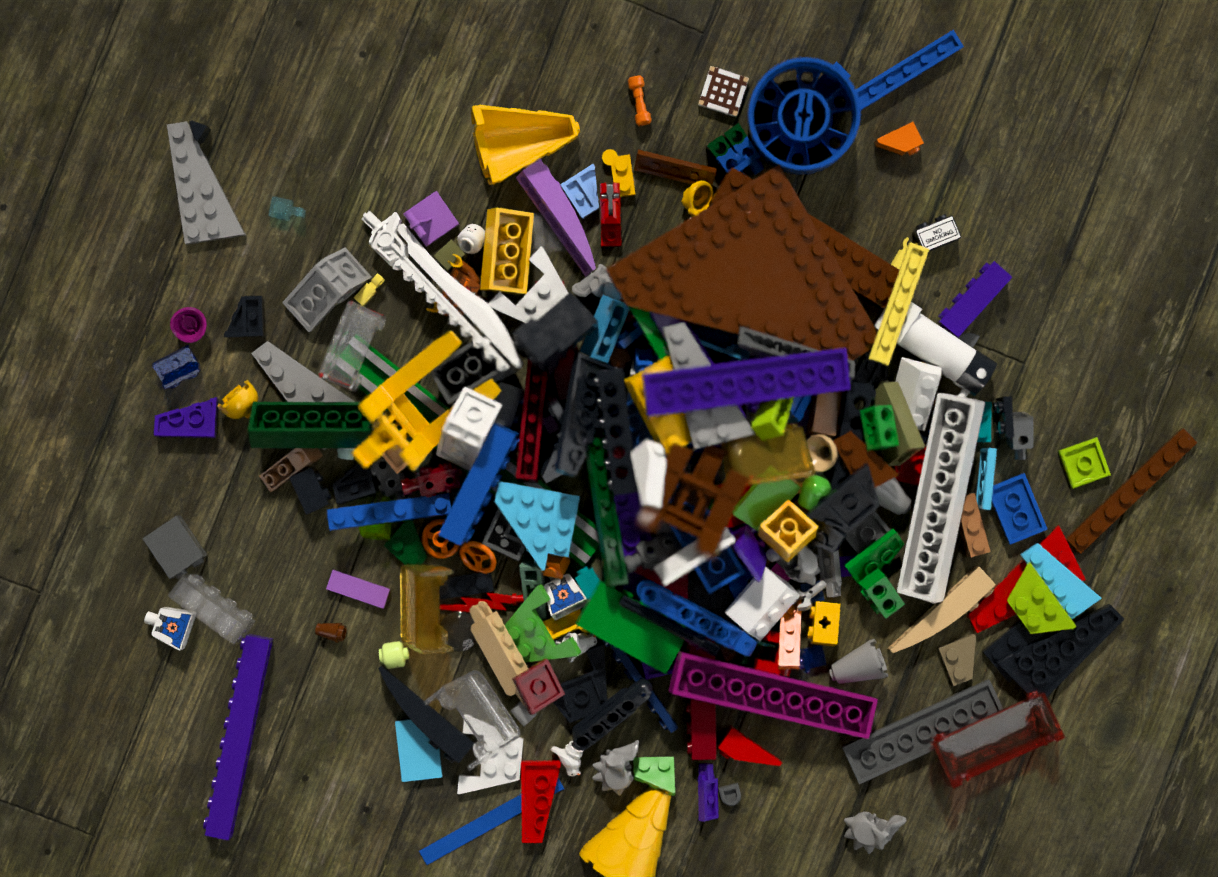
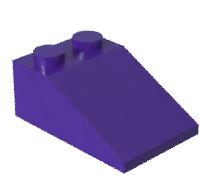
(749, 549)

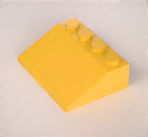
(665, 427)

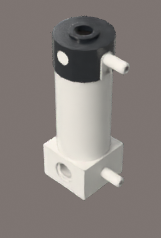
(940, 348)

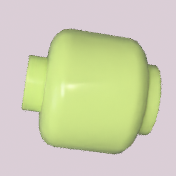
(393, 655)

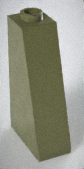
(908, 435)

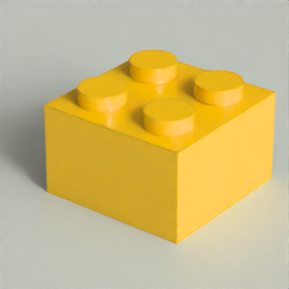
(787, 531)

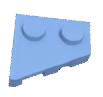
(583, 191)

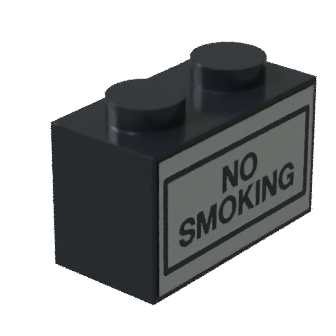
(937, 234)

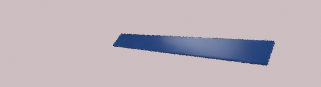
(475, 828)

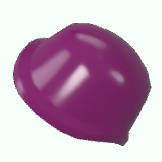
(188, 324)

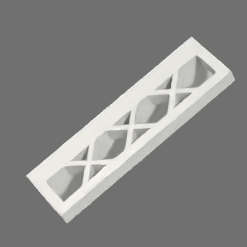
(687, 559)

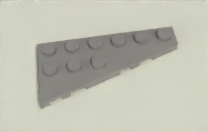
(201, 199)
(294, 379)
(710, 424)

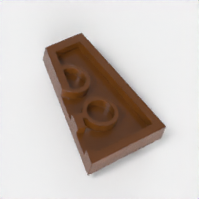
(855, 454)

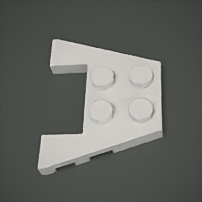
(540, 298)
(497, 770)

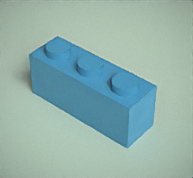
(610, 317)

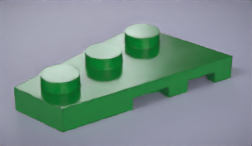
(875, 556)

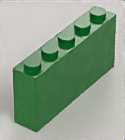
(626, 629)

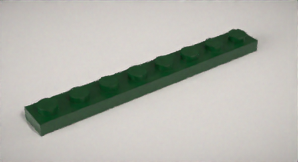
(605, 513)

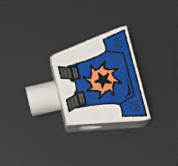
(564, 596)
(171, 626)

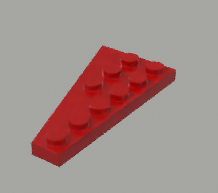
(996, 607)

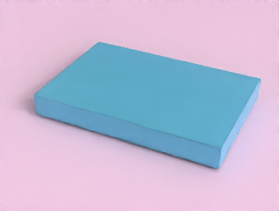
(985, 478)
(416, 755)

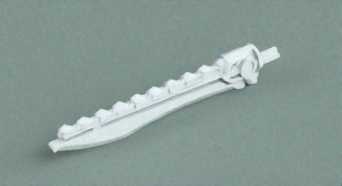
(389, 245)

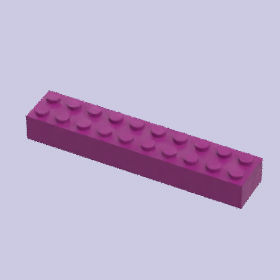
(772, 695)

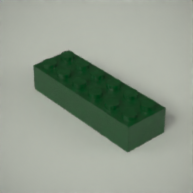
(308, 425)

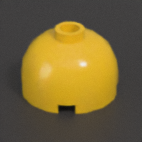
(239, 401)

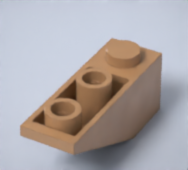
(288, 466)

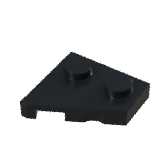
(247, 319)

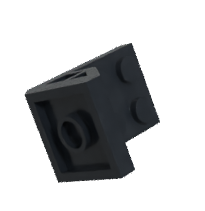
(550, 449)

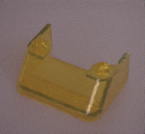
(420, 608)

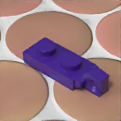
(707, 793)

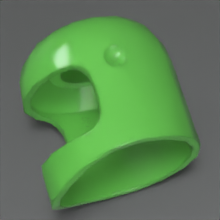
(813, 490)

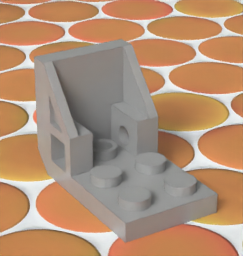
(325, 287)

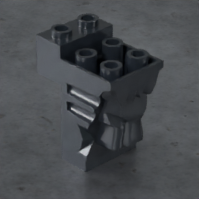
(555, 333)

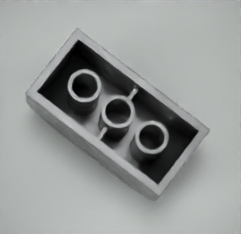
(469, 370)

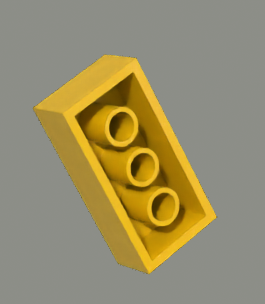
(506, 251)

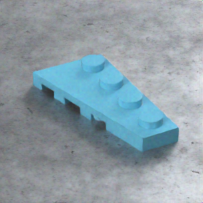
(1067, 588)

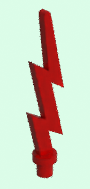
(495, 602)

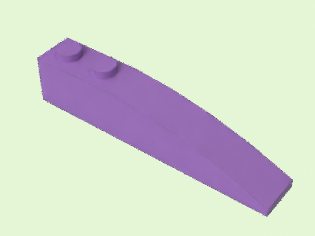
(558, 212)

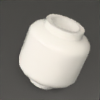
(471, 239)

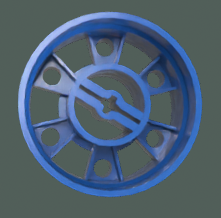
(798, 144)

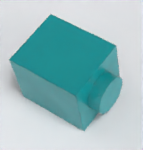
(587, 580)

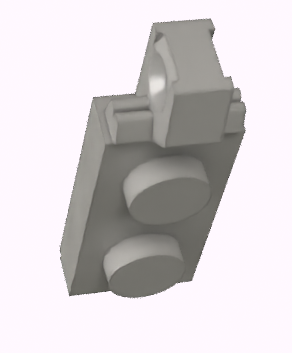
(830, 571)

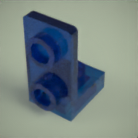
(812, 657)

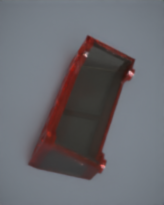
(996, 739)

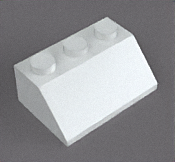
(919, 388)
(762, 604)

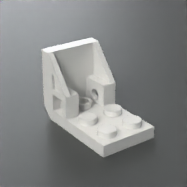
(467, 428)

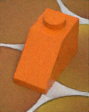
(902, 140)

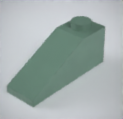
(532, 577)

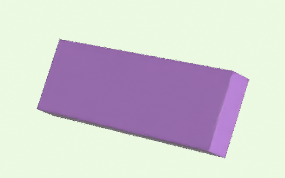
(358, 589)

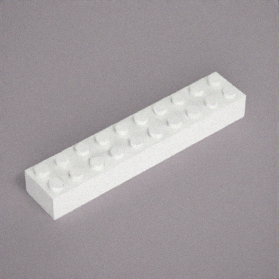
(940, 497)

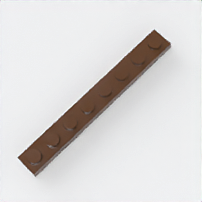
(1131, 490)

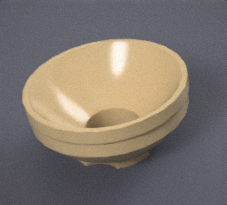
(816, 445)

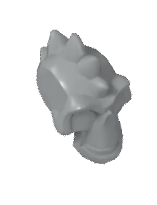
(598, 284)
(801, 567)
(615, 768)
(872, 831)

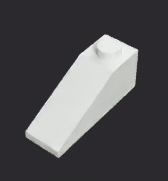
(649, 470)

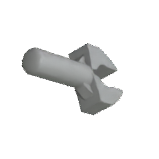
(806, 596)

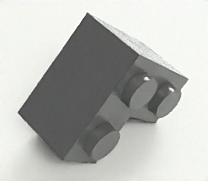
(500, 538)

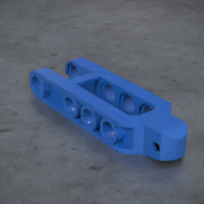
(672, 605)

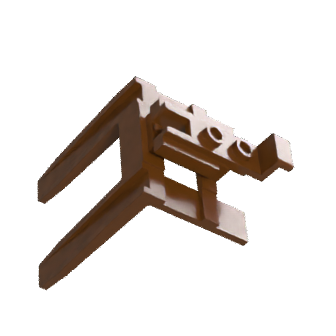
(698, 491)

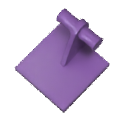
(431, 218)

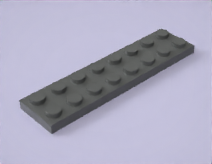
(912, 735)

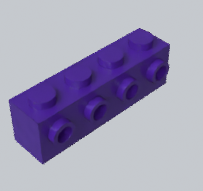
(974, 299)

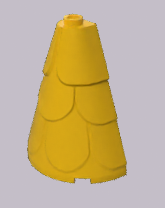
(517, 138)
(632, 839)

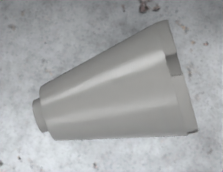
(893, 497)
(860, 665)

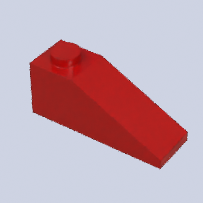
(742, 748)

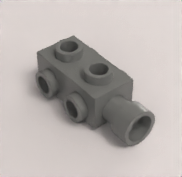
(385, 476)
(660, 552)

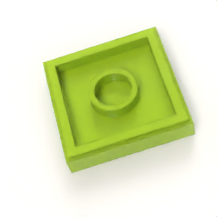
(1084, 463)

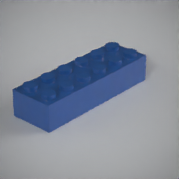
(479, 483)

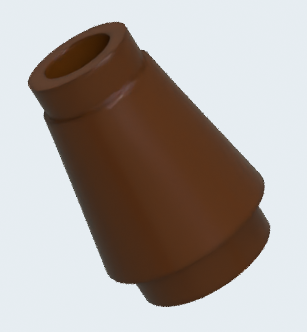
(332, 631)

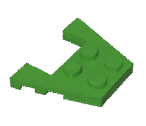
(532, 635)

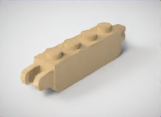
(497, 646)

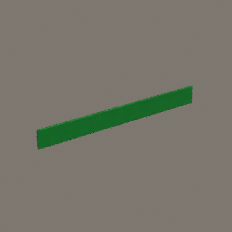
(651, 332)

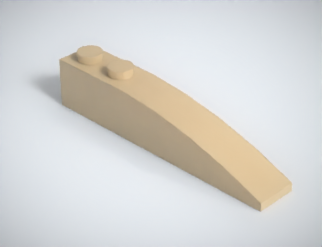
(956, 602)

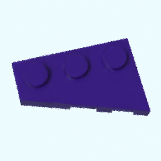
(190, 422)

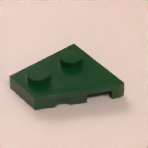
(407, 545)

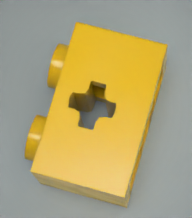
(829, 635)

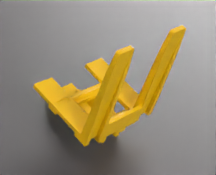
(391, 396)

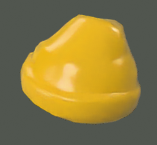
(697, 197)

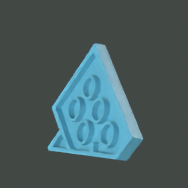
(539, 518)

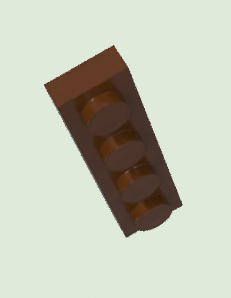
(673, 168)

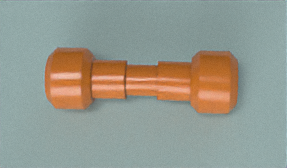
(636, 84)

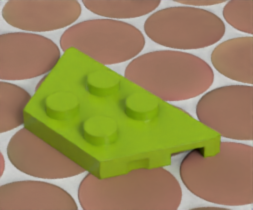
(1037, 604)

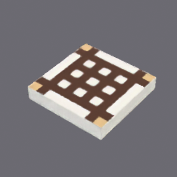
(723, 91)

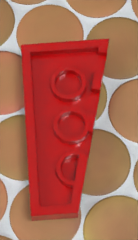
(537, 793)

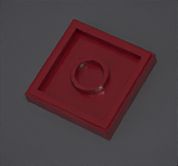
(538, 686)

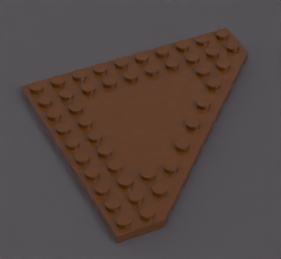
(749, 266)

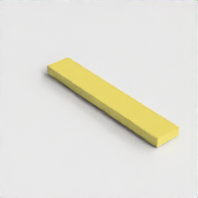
(898, 304)

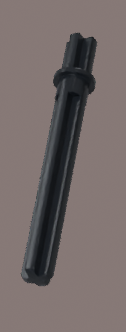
(669, 625)

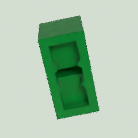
(879, 427)
(882, 592)

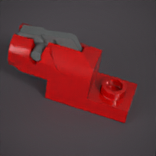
(610, 215)

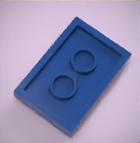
(1017, 509)

